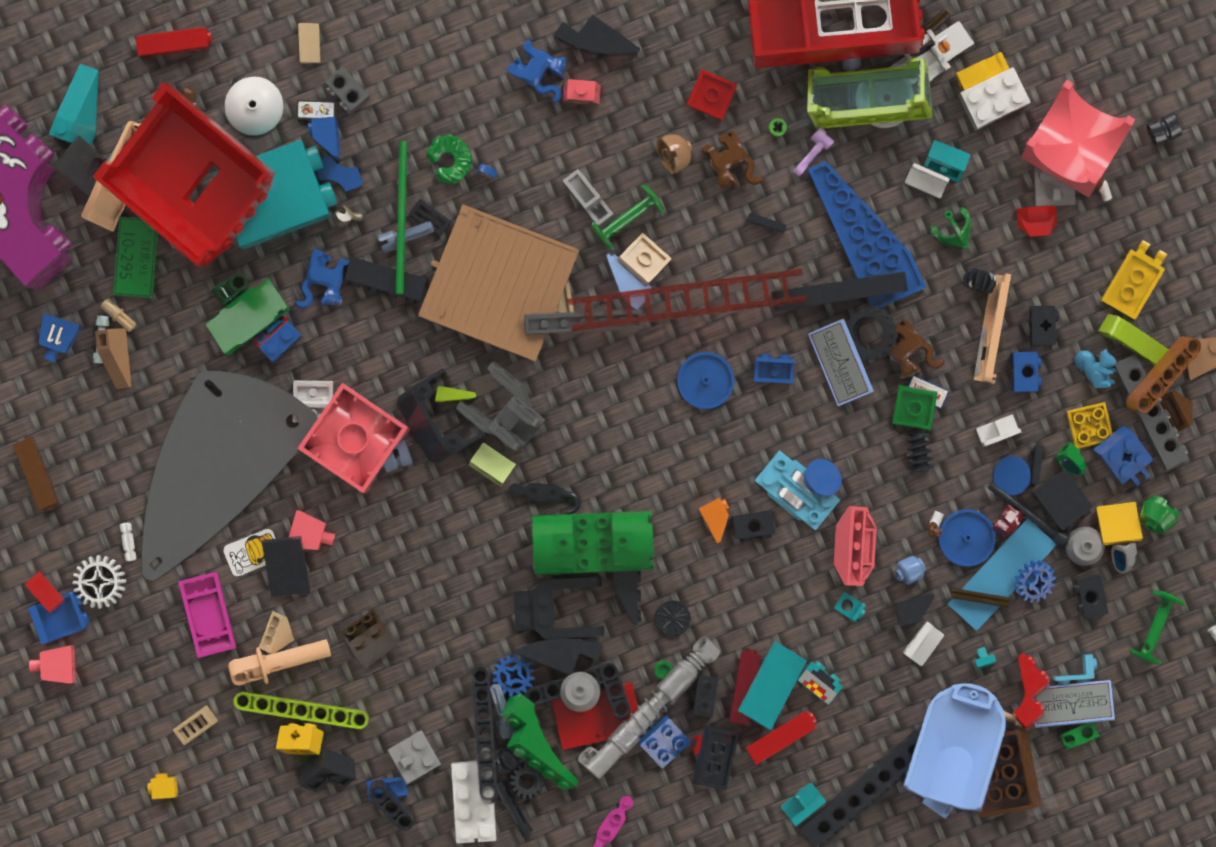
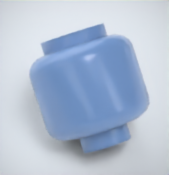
(910, 570)

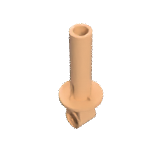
(258, 666)

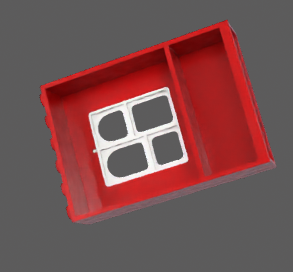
(792, 32)

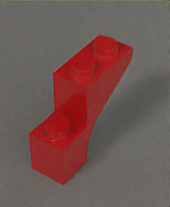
(1034, 684)

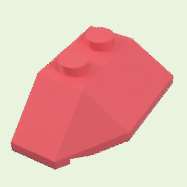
(855, 546)

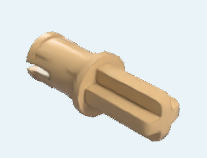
(118, 315)

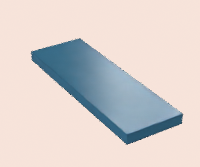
(999, 572)

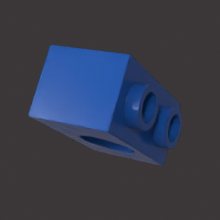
(1022, 360)

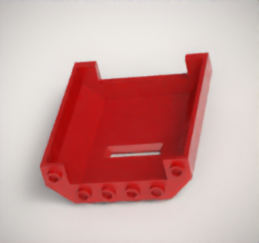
(167, 163)

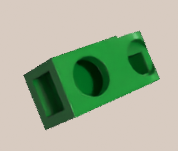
(1079, 735)

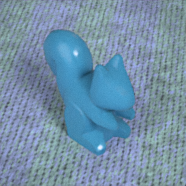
(1097, 372)

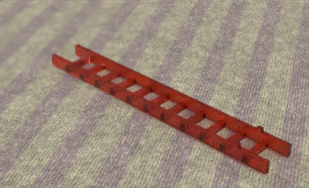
(685, 288)

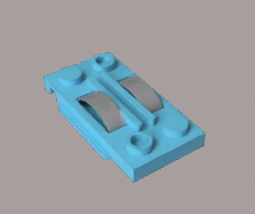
(786, 487)

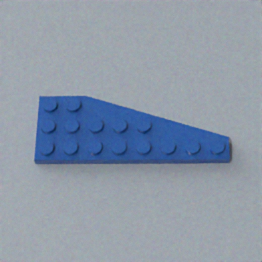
(864, 237)

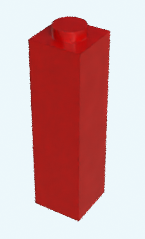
(173, 42)
(781, 736)

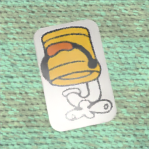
(247, 553)

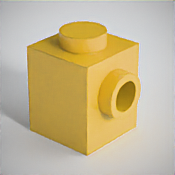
(163, 786)

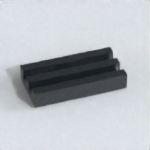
(416, 208)
(766, 223)
(1036, 464)

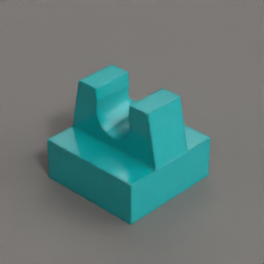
(984, 660)

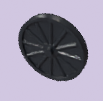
(672, 618)

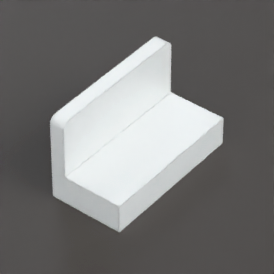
(926, 180)
(923, 643)

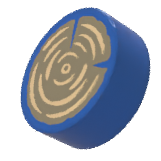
(487, 171)

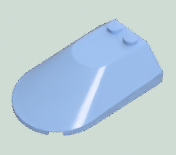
(957, 747)

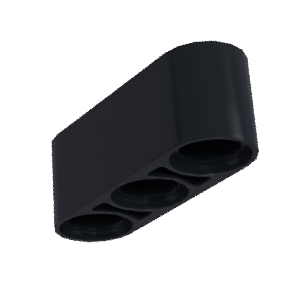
(388, 796)

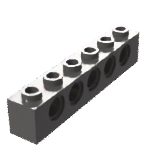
(1149, 423)

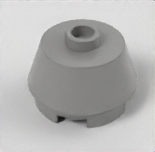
(1084, 546)
(580, 691)

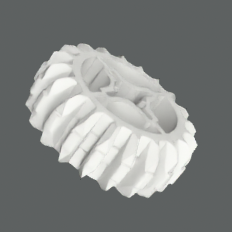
(99, 590)

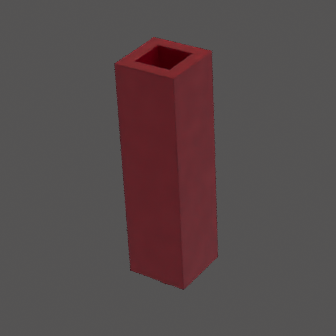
(746, 673)

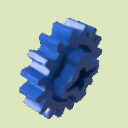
(1035, 581)
(519, 664)

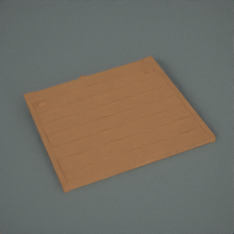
(493, 278)

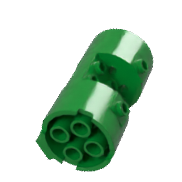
(592, 542)

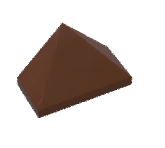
(1179, 409)

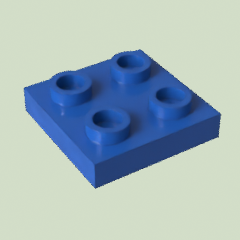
(664, 741)

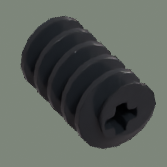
(919, 452)

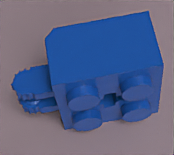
(1133, 460)

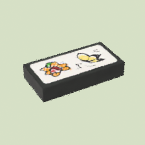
(315, 109)

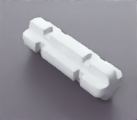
(128, 542)

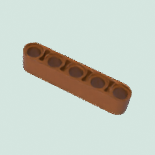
(1155, 377)

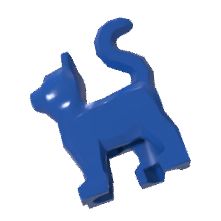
(536, 68)
(323, 276)

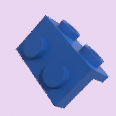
(774, 369)

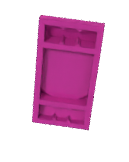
(207, 614)

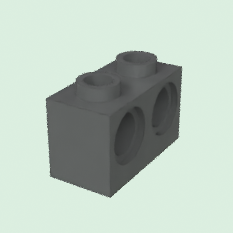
(351, 86)

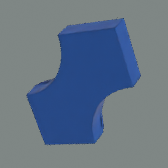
(347, 177)

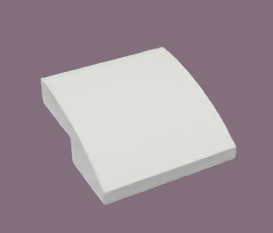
(313, 394)

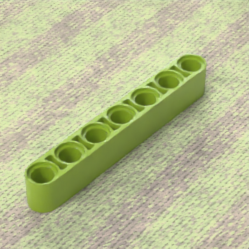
(292, 705)

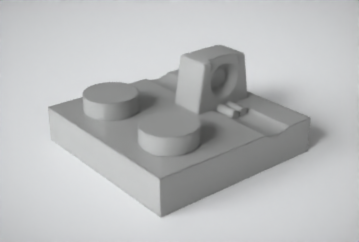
(1051, 191)
(413, 757)

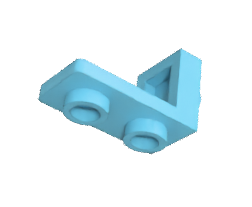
(1089, 666)

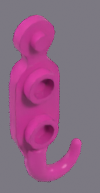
(613, 822)

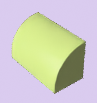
(492, 464)

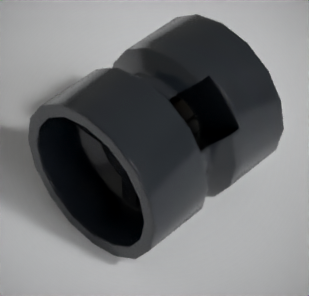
(1162, 130)

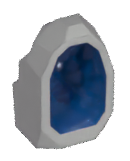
(1124, 556)

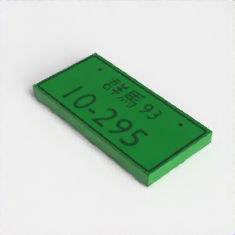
(135, 258)

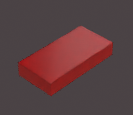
(44, 592)

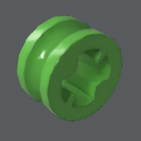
(783, 128)

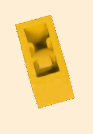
(299, 739)

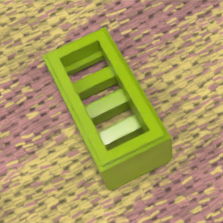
(449, 394)

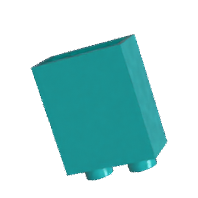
(294, 197)

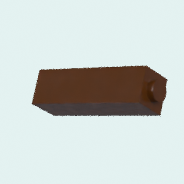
(36, 474)

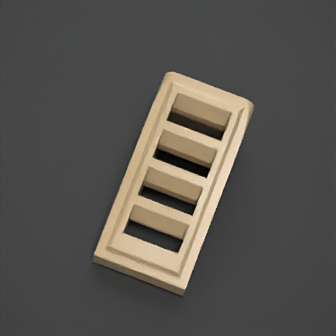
(209, 717)

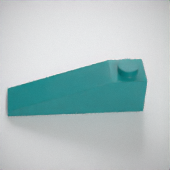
(78, 108)

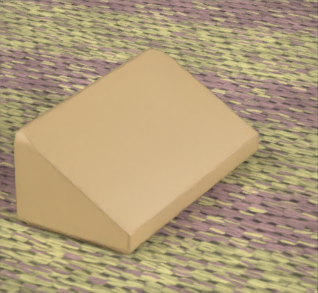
(309, 43)

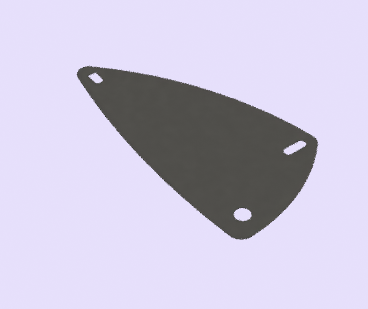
(216, 463)

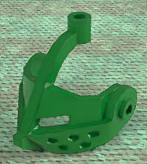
(961, 237)

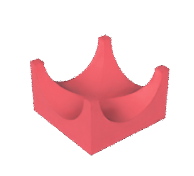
(1076, 141)
(353, 438)

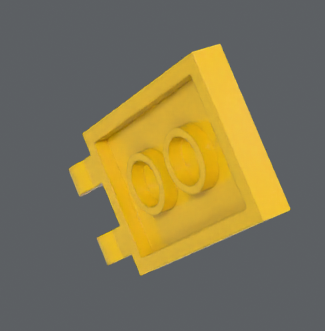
(1134, 281)

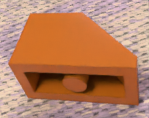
(716, 517)

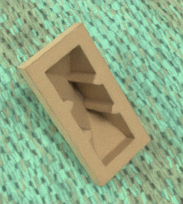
(276, 634)

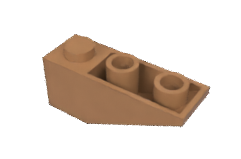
(113, 352)

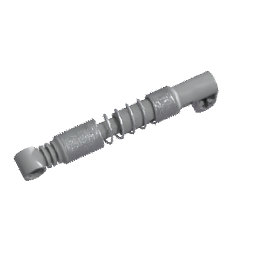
(669, 689)

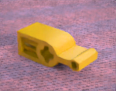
(981, 71)

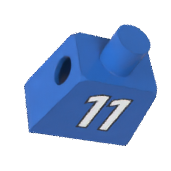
(57, 336)

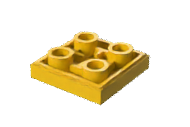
(1089, 425)
(1119, 523)

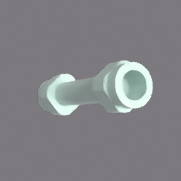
(102, 322)

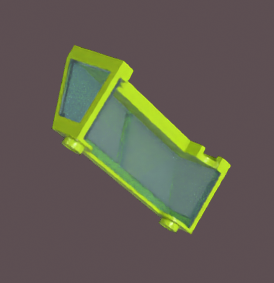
(869, 95)

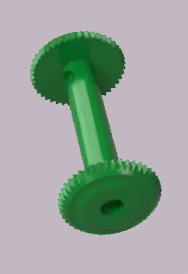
(626, 218)
(1156, 627)

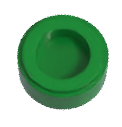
(662, 668)

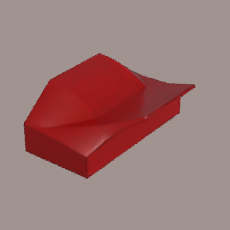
(1037, 220)

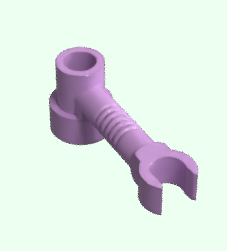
(822, 141)

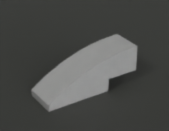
(589, 199)

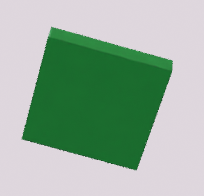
(914, 407)

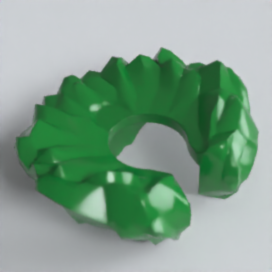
(460, 152)

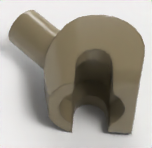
(346, 215)

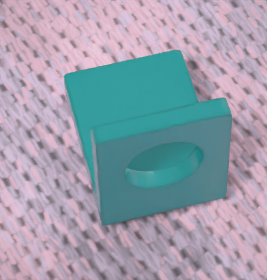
(857, 610)

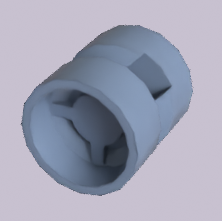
(403, 460)

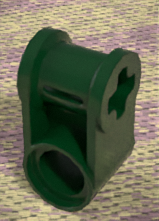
(229, 289)

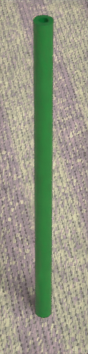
(401, 218)

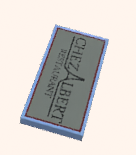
(840, 362)
(1076, 704)

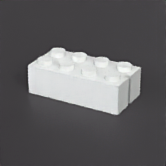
(472, 816)

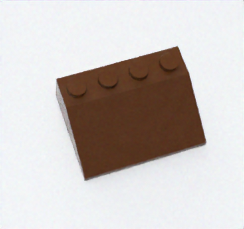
(1013, 778)

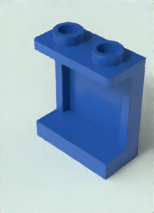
(62, 621)

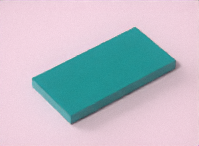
(772, 685)

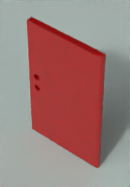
(594, 724)

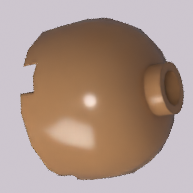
(675, 152)

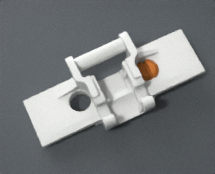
(946, 46)

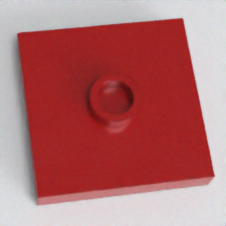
(711, 95)

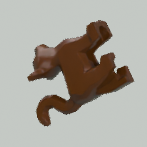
(729, 158)
(909, 344)

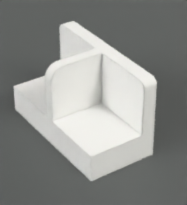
(997, 430)

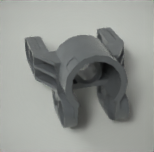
(517, 419)

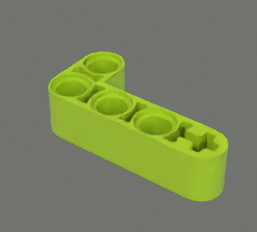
(1132, 338)

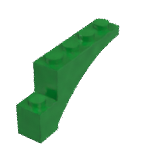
(531, 745)

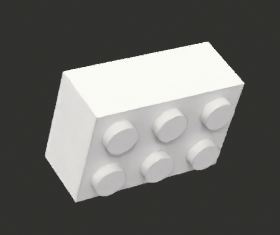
(994, 98)

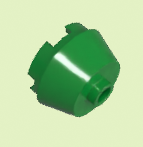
(1157, 515)

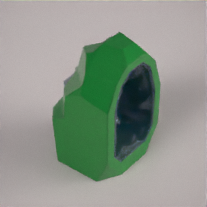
(1071, 459)

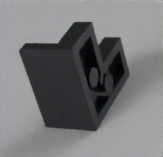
(327, 768)

